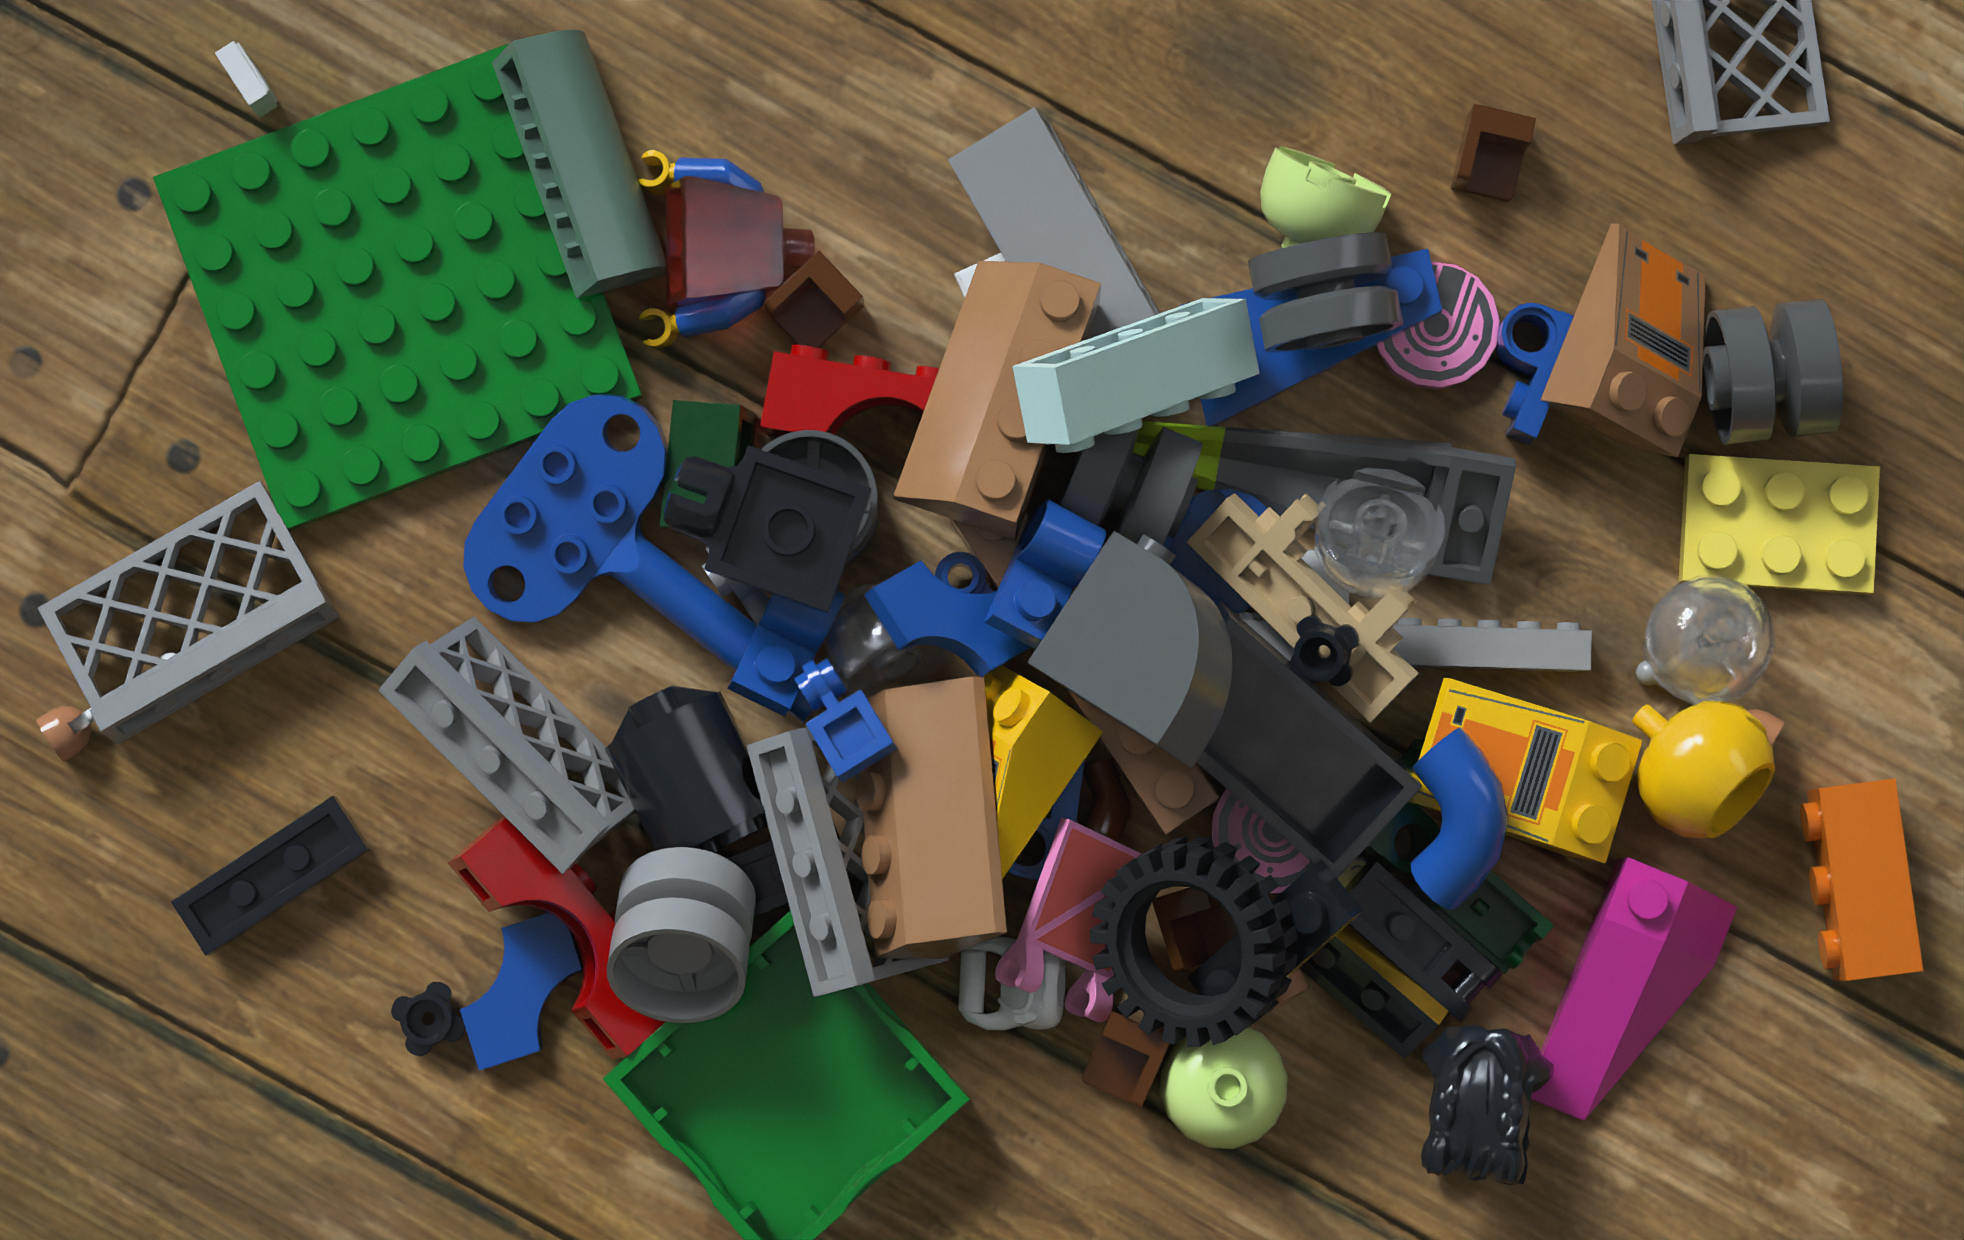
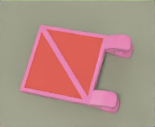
(1062, 918)

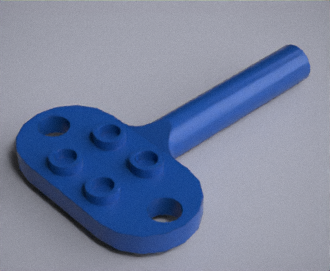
(577, 516)

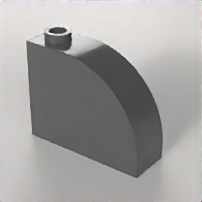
(1143, 647)

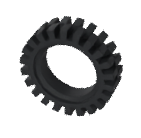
(1242, 897)

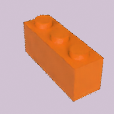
(1861, 880)

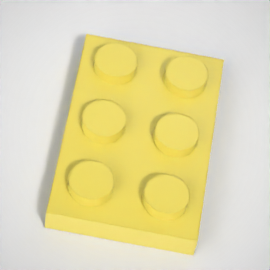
(1780, 523)

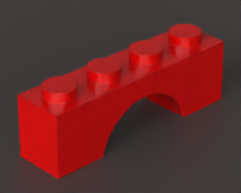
(823, 394)
(510, 871)

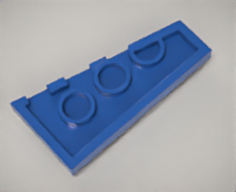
(1418, 299)

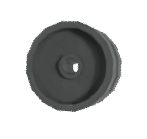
(1323, 282)

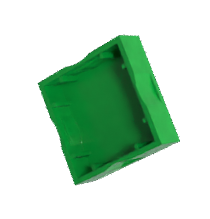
(788, 1095)

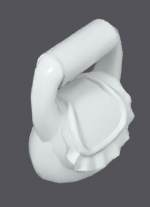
(1017, 1008)

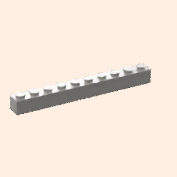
(1475, 647)

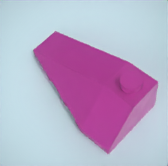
(1634, 971)

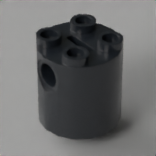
(687, 770)

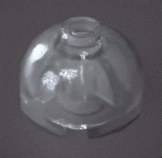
(1377, 533)
(1709, 639)
(868, 656)

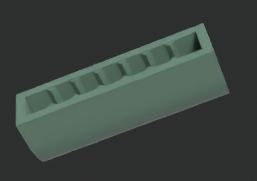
(579, 162)

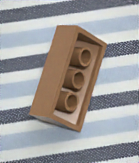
(972, 440)
(932, 824)

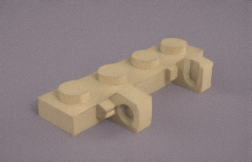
(1267, 570)

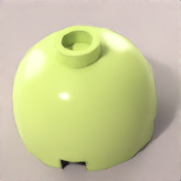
(1315, 201)
(1224, 1090)

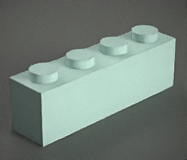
(1136, 373)

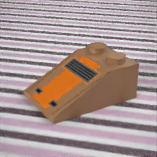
(1634, 347)

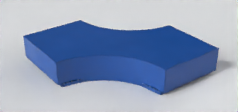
(926, 611)
(508, 1016)

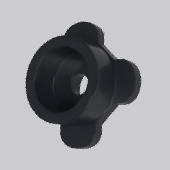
(1307, 650)
(411, 1012)

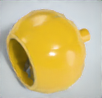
(1703, 767)

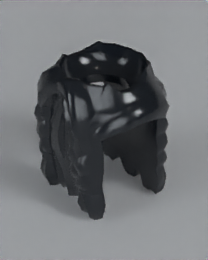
(1482, 1102)

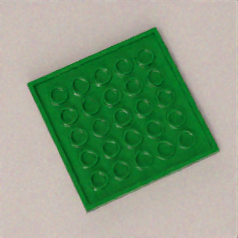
(388, 291)

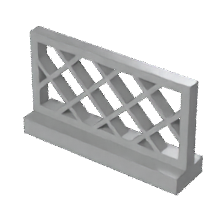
(1690, 61)
(199, 664)
(487, 745)
(816, 863)

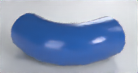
(1471, 820)

